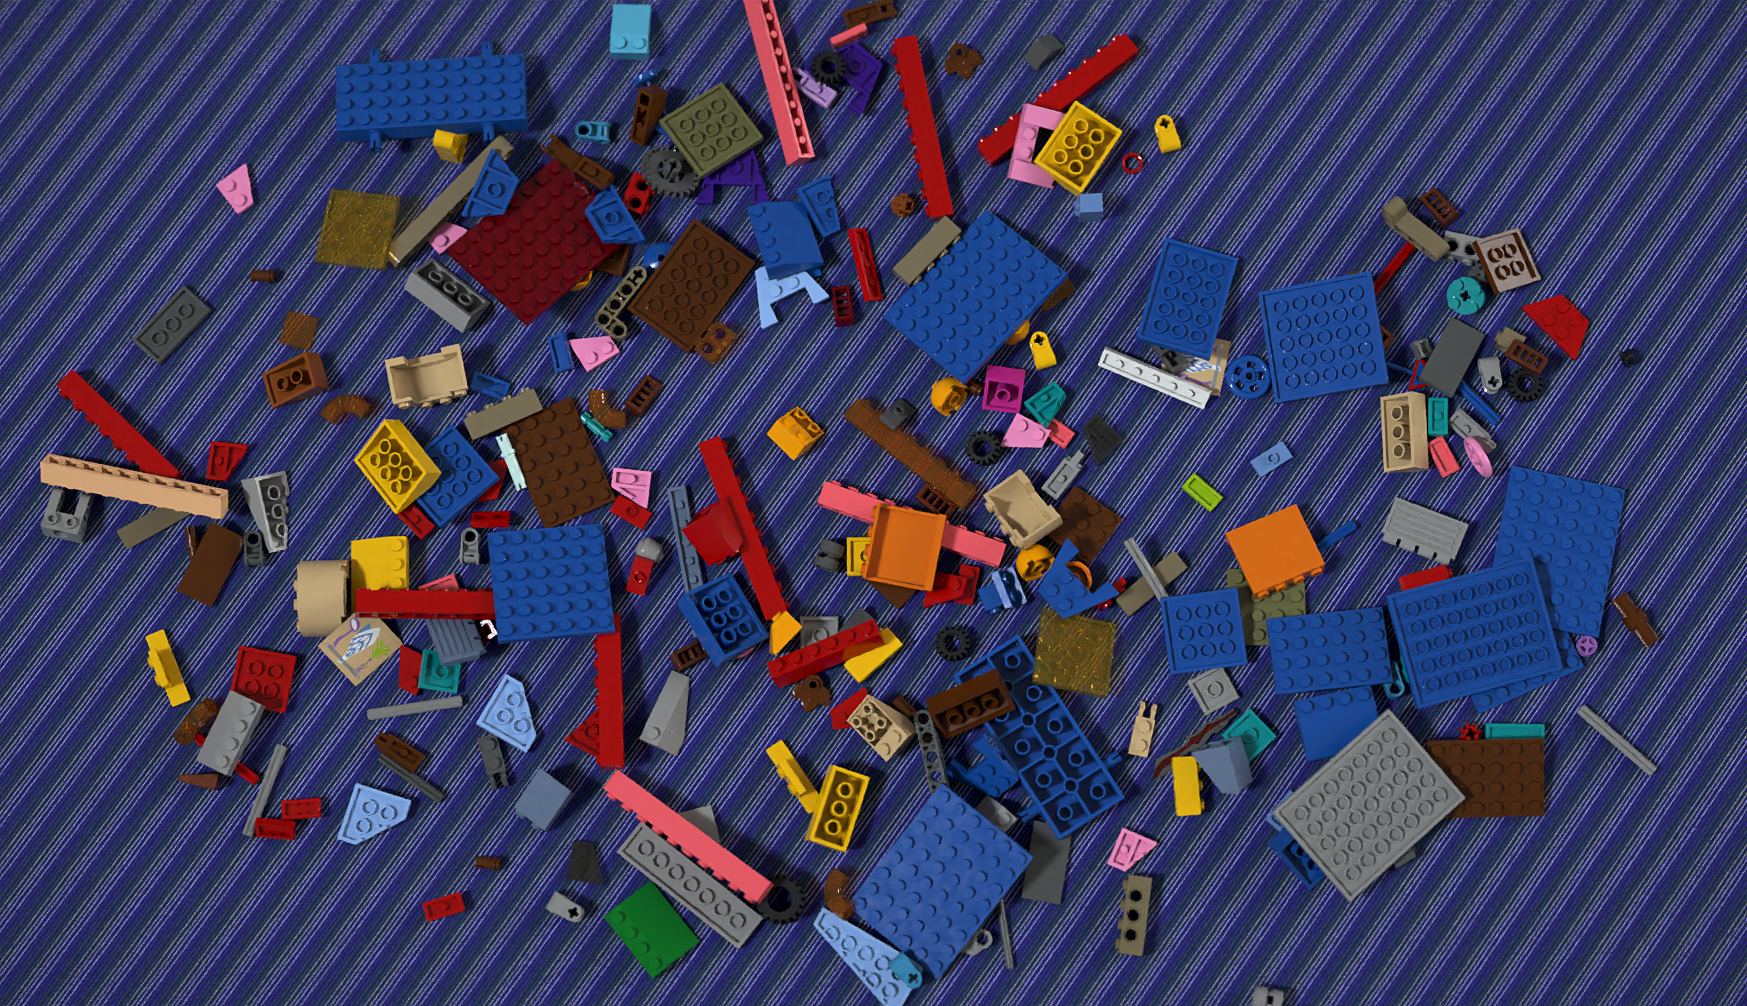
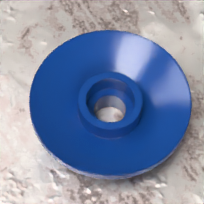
(653, 253)

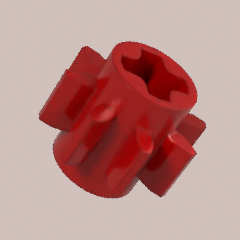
(1472, 729)

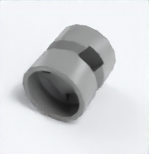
(1261, 995)

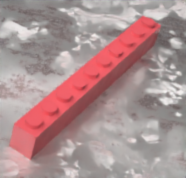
(779, 81)
(955, 538)
(688, 836)

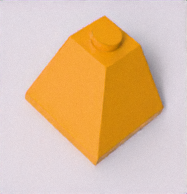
(782, 631)

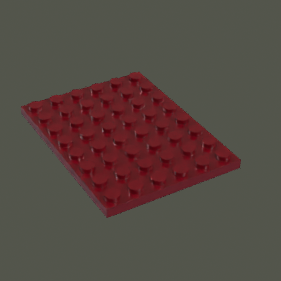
(537, 246)

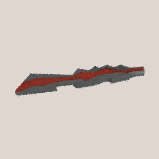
(1164, 764)

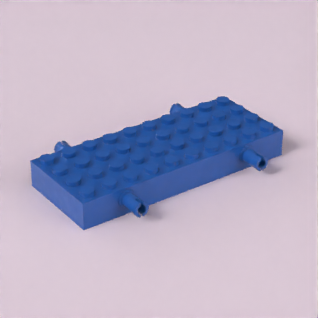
(428, 95)
(1046, 745)

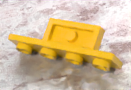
(166, 668)
(793, 774)

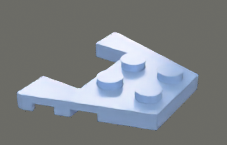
(780, 288)

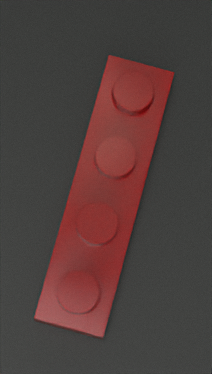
(865, 265)

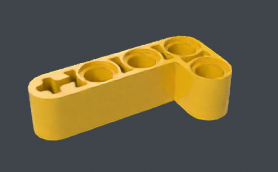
(450, 145)

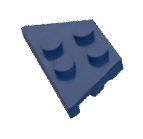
(492, 189)
(612, 219)

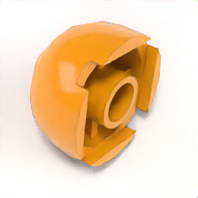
(948, 395)
(1033, 562)

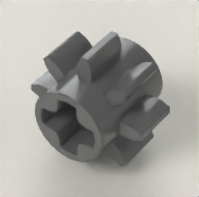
(1478, 272)

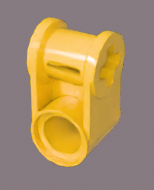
(1167, 138)
(1042, 354)

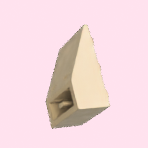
(882, 727)

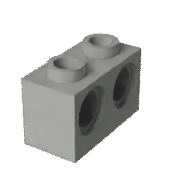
(1460, 242)

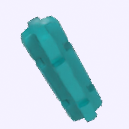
(596, 427)

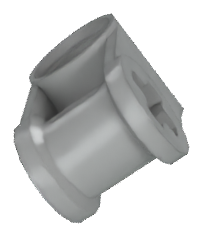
(1490, 371)
(470, 548)
(562, 907)

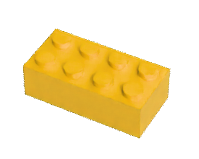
(837, 808)

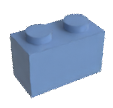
(1089, 207)

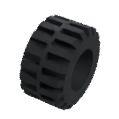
(793, 911)

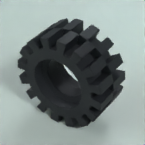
(831, 58)
(1517, 393)
(994, 448)
(955, 632)

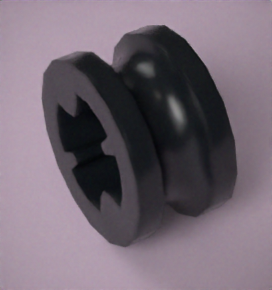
(1627, 357)

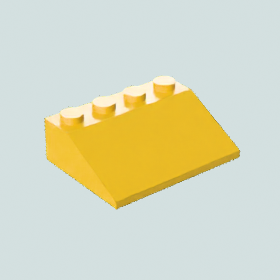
(1077, 148)
(397, 465)
(379, 564)

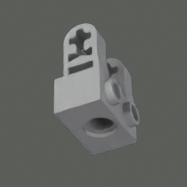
(66, 525)

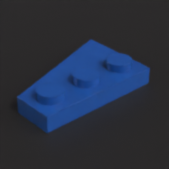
(820, 205)

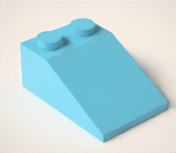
(630, 32)

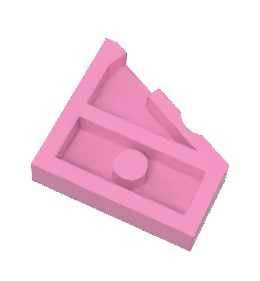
(446, 236)
(1025, 433)
(633, 484)
(1129, 849)

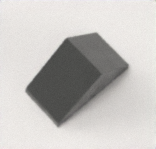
(1042, 51)

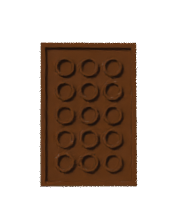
(691, 286)
(559, 464)
(1493, 775)

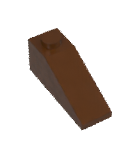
(648, 109)

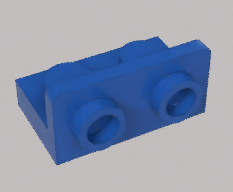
(1009, 588)

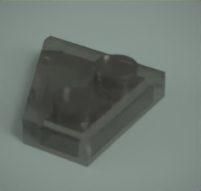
(1101, 438)
(584, 864)

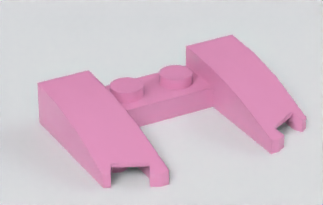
(1020, 164)

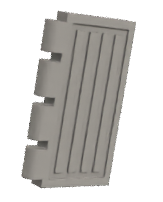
(1424, 529)

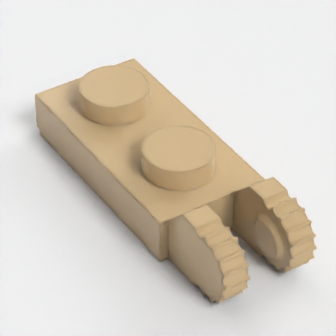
(1142, 732)

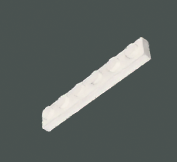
(1154, 377)

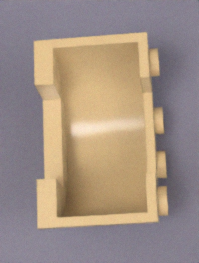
(427, 378)
(1021, 511)
(321, 596)

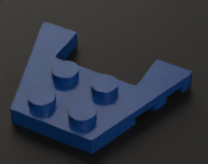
(1066, 592)
(990, 775)

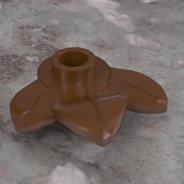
(962, 64)
(811, 696)

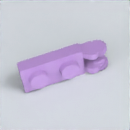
(820, 94)

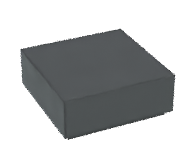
(1421, 349)

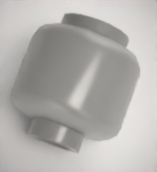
(650, 549)

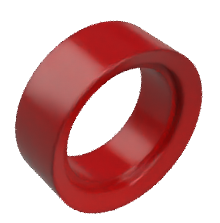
(1132, 155)

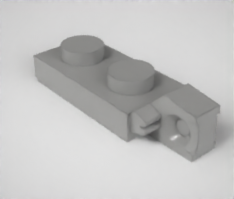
(1467, 427)
(1063, 475)

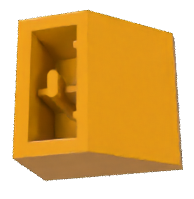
(795, 433)

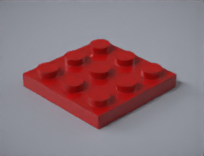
(264, 677)

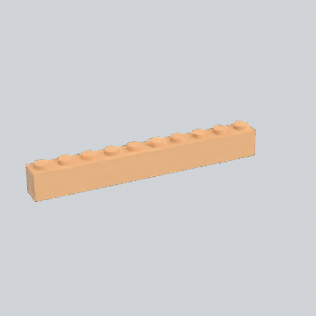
(134, 486)

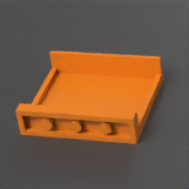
(903, 547)
(1275, 551)

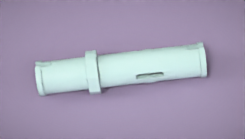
(511, 461)

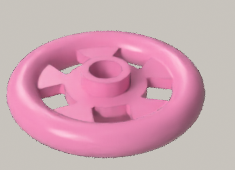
(1478, 457)

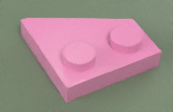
(237, 189)
(594, 351)

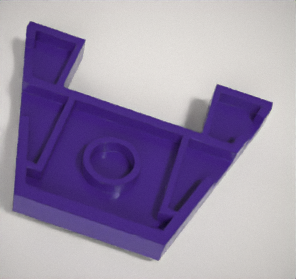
(860, 73)
(738, 172)

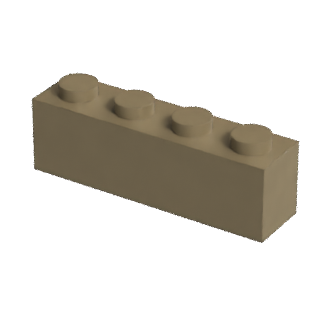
(927, 252)
(502, 414)

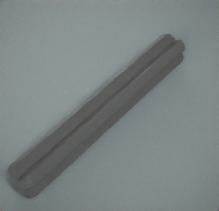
(412, 778)

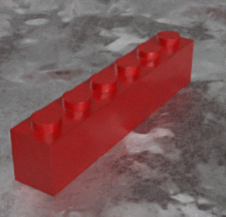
(825, 653)

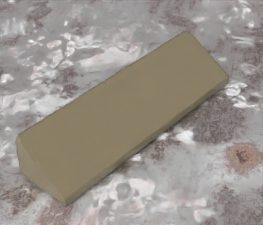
(150, 525)
(1141, 592)

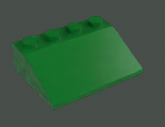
(651, 929)

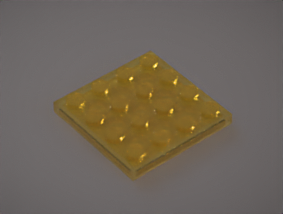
(357, 229)
(1074, 653)

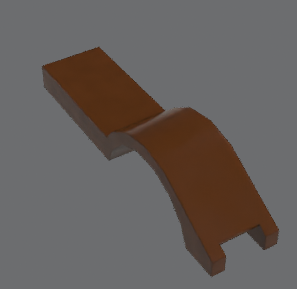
(578, 165)

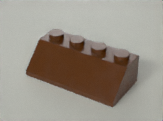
(970, 704)

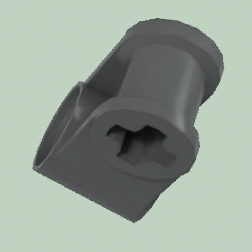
(254, 551)

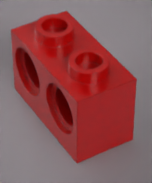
(634, 194)

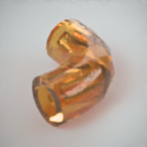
(345, 404)
(603, 413)
(195, 721)
(834, 895)

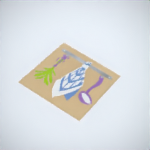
(1207, 373)
(360, 646)

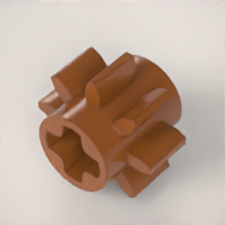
(902, 205)

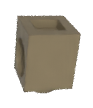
(1505, 338)

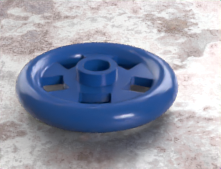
(1232, 379)

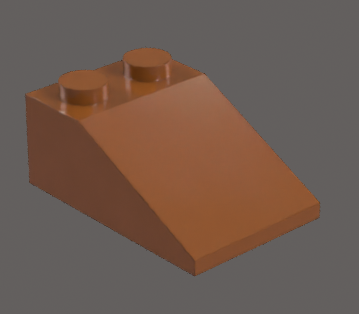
(295, 379)

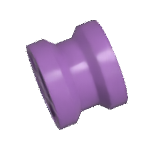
(1588, 643)

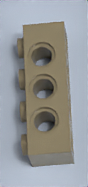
(1143, 886)

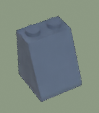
(1225, 764)
(543, 801)

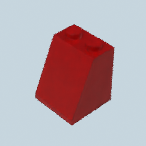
(714, 532)
(1425, 577)

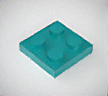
(436, 677)
(1253, 733)

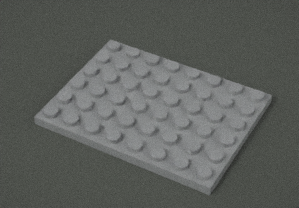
(1368, 805)

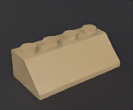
(1404, 432)

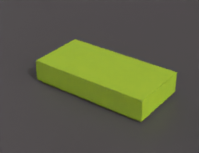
(1202, 492)

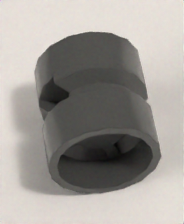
(829, 556)

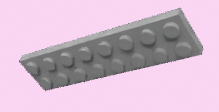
(689, 885)

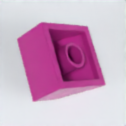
(1003, 389)

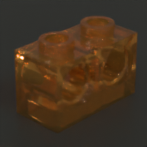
(719, 346)

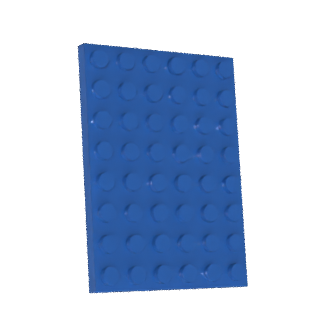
(975, 297)
(1572, 540)
(1474, 632)
(940, 881)

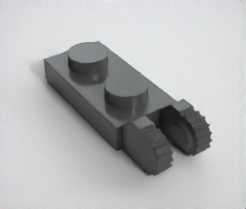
(493, 759)

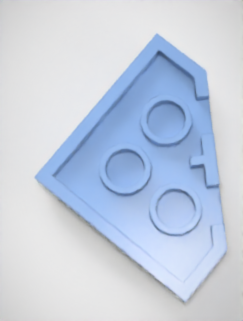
(509, 715)
(371, 813)

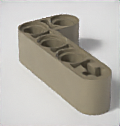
(1413, 230)
(625, 300)

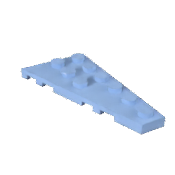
(866, 958)

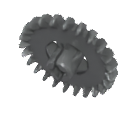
(667, 159)

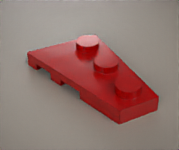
(585, 735)

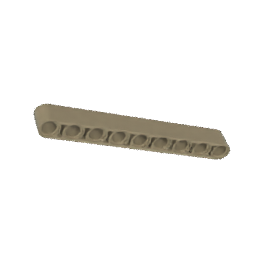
(444, 205)

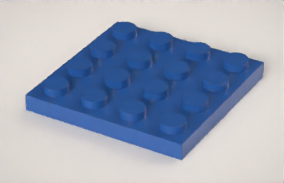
(462, 479)
(1203, 630)

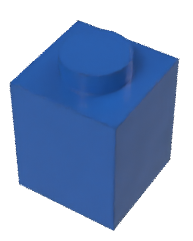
(990, 599)

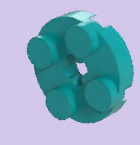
(1457, 301)

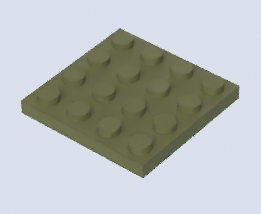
(711, 130)
(1256, 611)

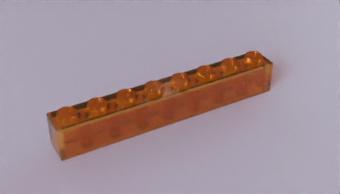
(910, 454)

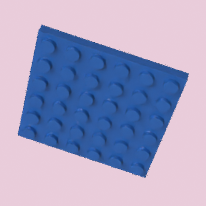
(1323, 337)
(550, 583)

